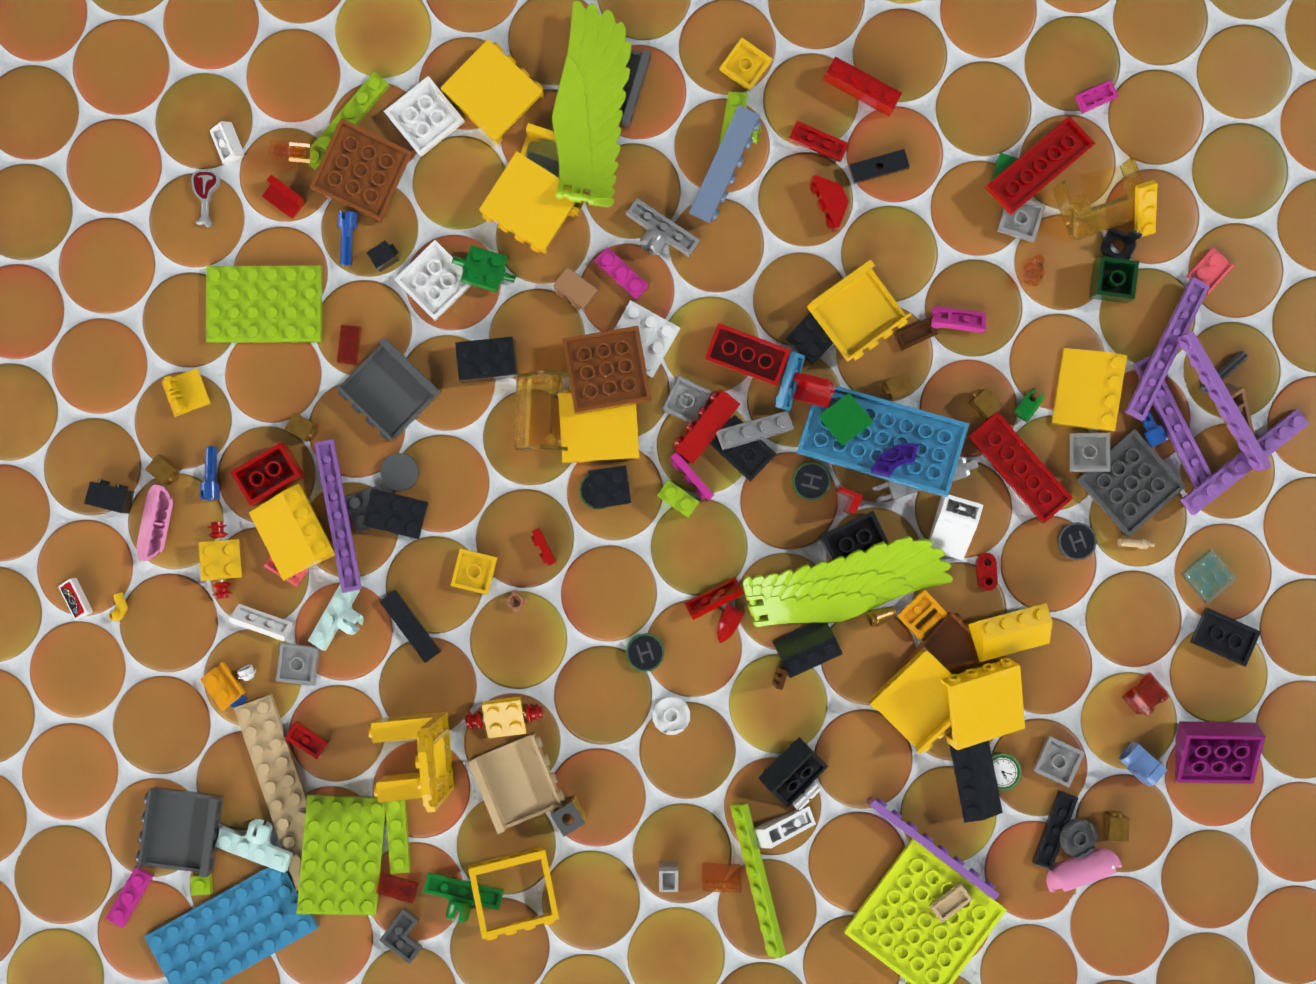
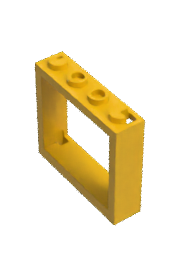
(504, 862)

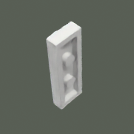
(261, 622)

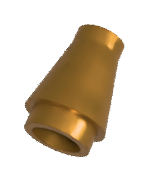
(879, 616)

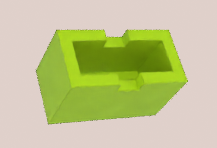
(678, 498)

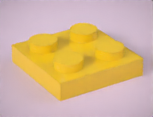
(746, 64)
(474, 571)

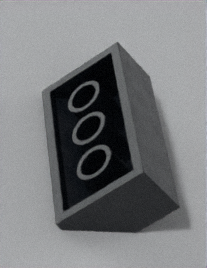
(976, 782)

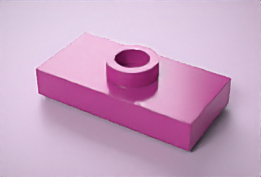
(1096, 96)

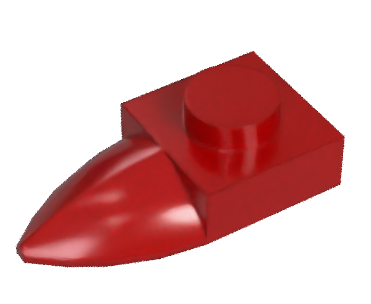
(728, 622)

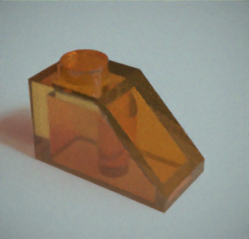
(289, 151)

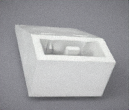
(955, 525)

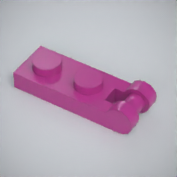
(958, 319)

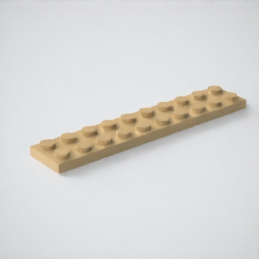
(276, 774)

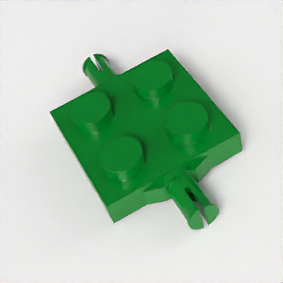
(483, 269)

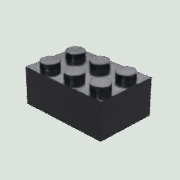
(486, 359)
(852, 536)

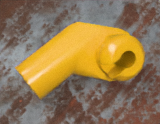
(121, 608)

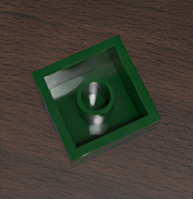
(1114, 279)

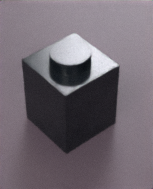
(383, 255)

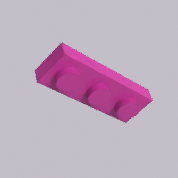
(621, 273)
(690, 477)
(130, 897)

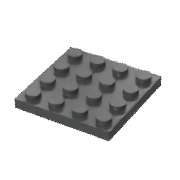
(1135, 485)

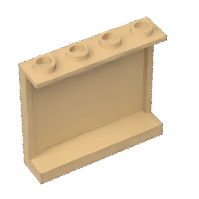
(516, 782)

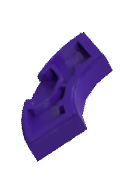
(893, 458)

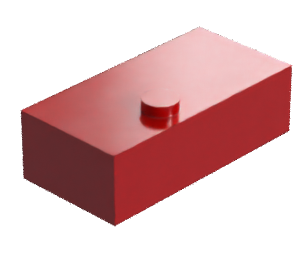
(747, 354)

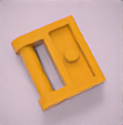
(917, 610)

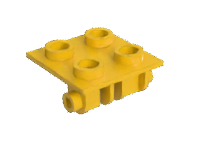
(185, 392)

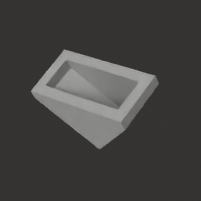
(668, 876)

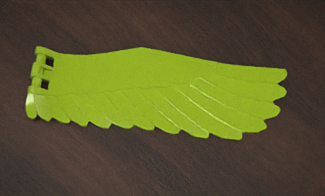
(589, 104)
(847, 584)

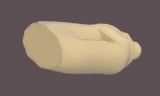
(1140, 543)

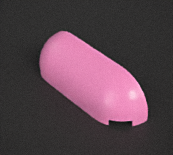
(154, 523)
(1082, 871)

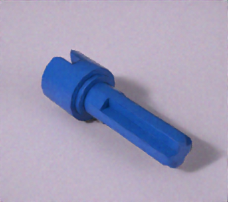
(347, 223)
(1154, 433)
(210, 487)

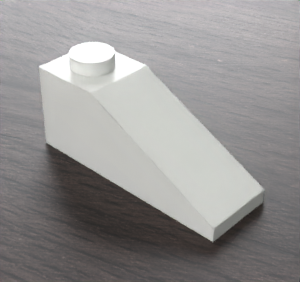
(784, 827)

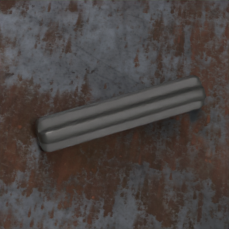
(1228, 368)

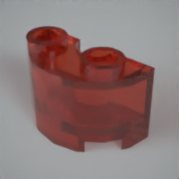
(1146, 695)

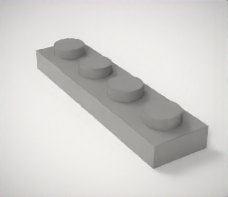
(754, 430)

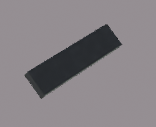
(410, 626)
(1050, 839)

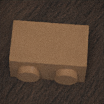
(575, 289)

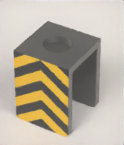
(573, 808)

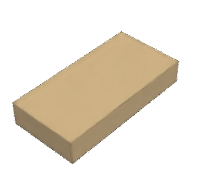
(950, 902)

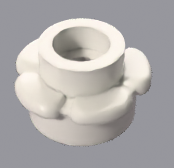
(246, 673)

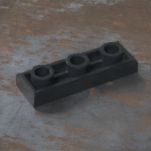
(889, 163)

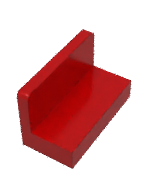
(283, 197)
(813, 389)
(853, 501)

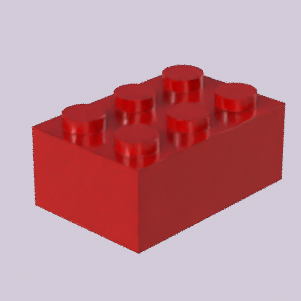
(268, 474)

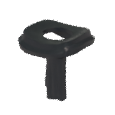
(1128, 239)

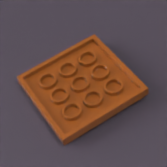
(360, 170)
(606, 369)

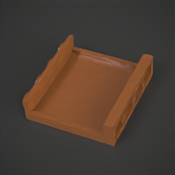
(952, 645)

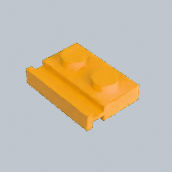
(222, 686)

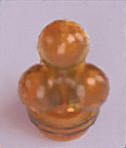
(1034, 272)

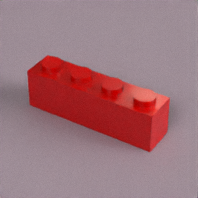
(862, 86)
(704, 428)

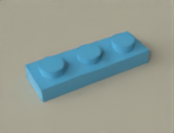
(788, 386)

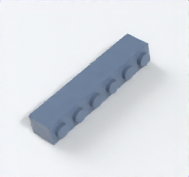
(725, 163)

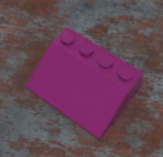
(1217, 752)

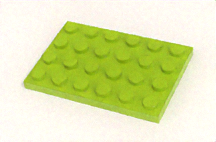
(263, 304)
(341, 855)

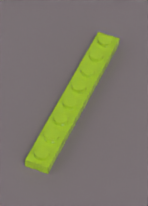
(758, 880)

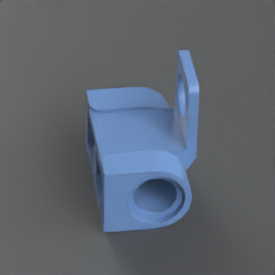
(1142, 764)

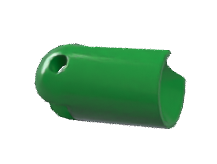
(1026, 407)

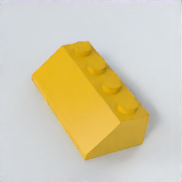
(1011, 632)

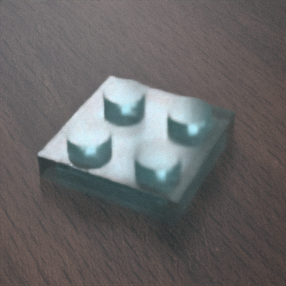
(1209, 576)

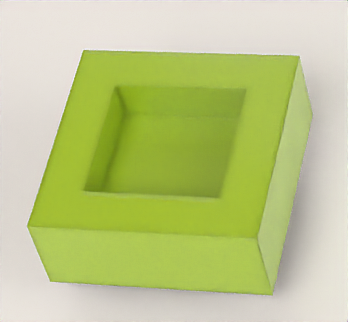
(200, 885)

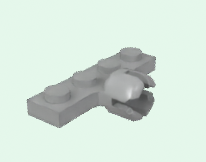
(660, 230)

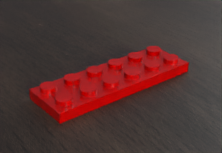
(1040, 165)
(1020, 467)

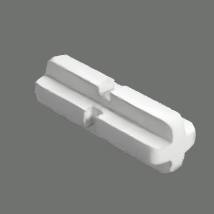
(804, 798)

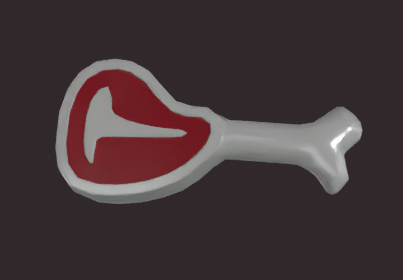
(204, 185)

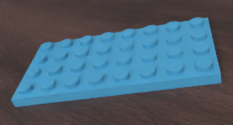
(893, 424)
(231, 930)

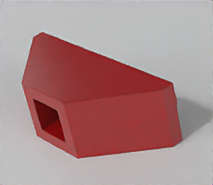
(830, 200)

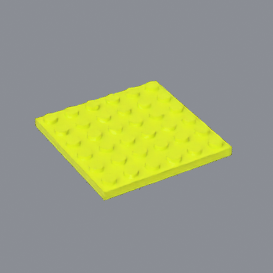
(906, 932)

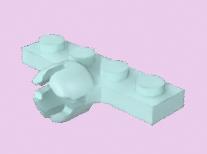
(337, 616)
(255, 845)

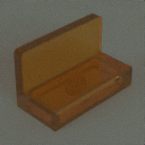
(721, 877)

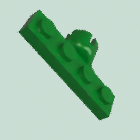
(460, 894)

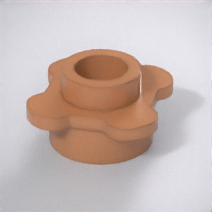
(515, 606)

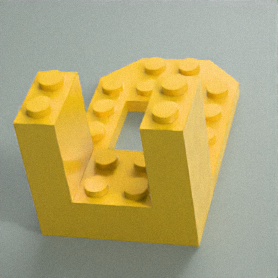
(434, 759)

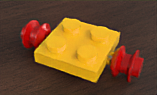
(219, 559)
(504, 717)

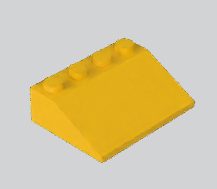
(1089, 389)
(292, 532)

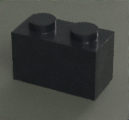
(109, 497)

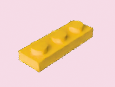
(1145, 208)

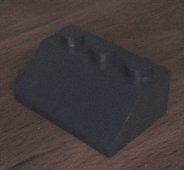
(807, 648)
(793, 772)

